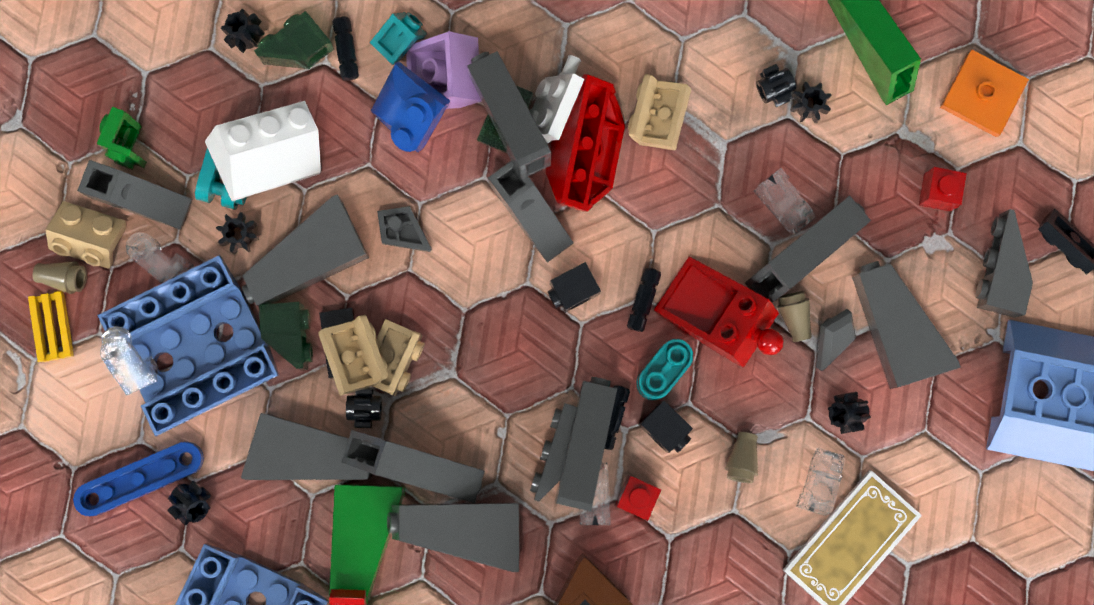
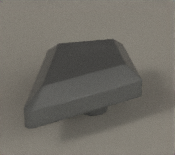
(402, 229)
(834, 338)

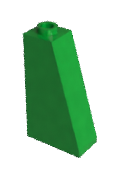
(880, 46)
(360, 534)

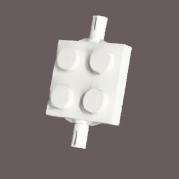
(556, 99)

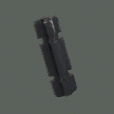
(345, 48)
(644, 299)
(617, 414)

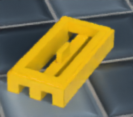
(38, 331)

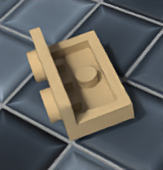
(659, 113)
(84, 234)
(398, 348)
(353, 355)

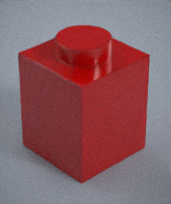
(942, 189)
(638, 497)

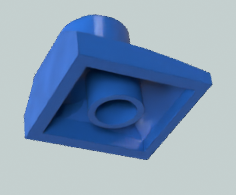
(409, 108)

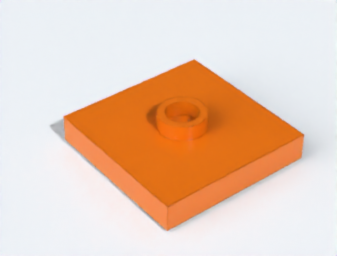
(984, 93)

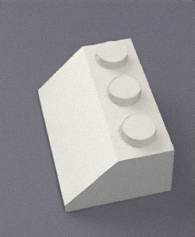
(266, 150)

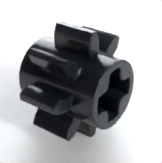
(242, 30)
(776, 85)
(819, 102)
(246, 233)
(363, 408)
(849, 412)
(189, 503)

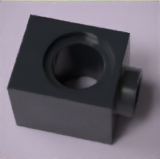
(573, 288)
(667, 428)

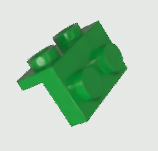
(118, 138)

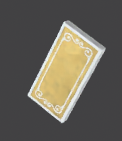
(852, 541)

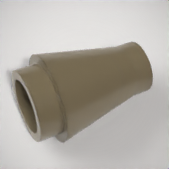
(63, 276)
(796, 315)
(743, 460)

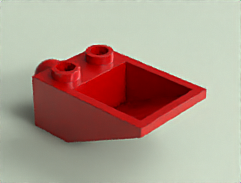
(720, 313)

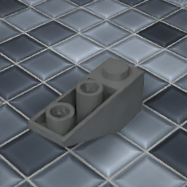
(134, 194)
(530, 211)
(1007, 275)
(554, 452)

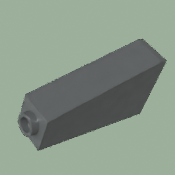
(509, 114)
(809, 250)
(308, 255)
(900, 329)
(586, 444)
(297, 452)
(412, 466)
(464, 530)

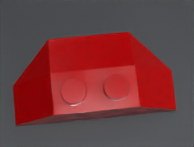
(588, 148)

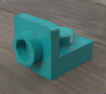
(398, 36)

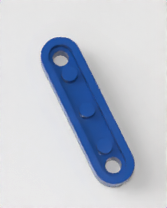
(138, 479)

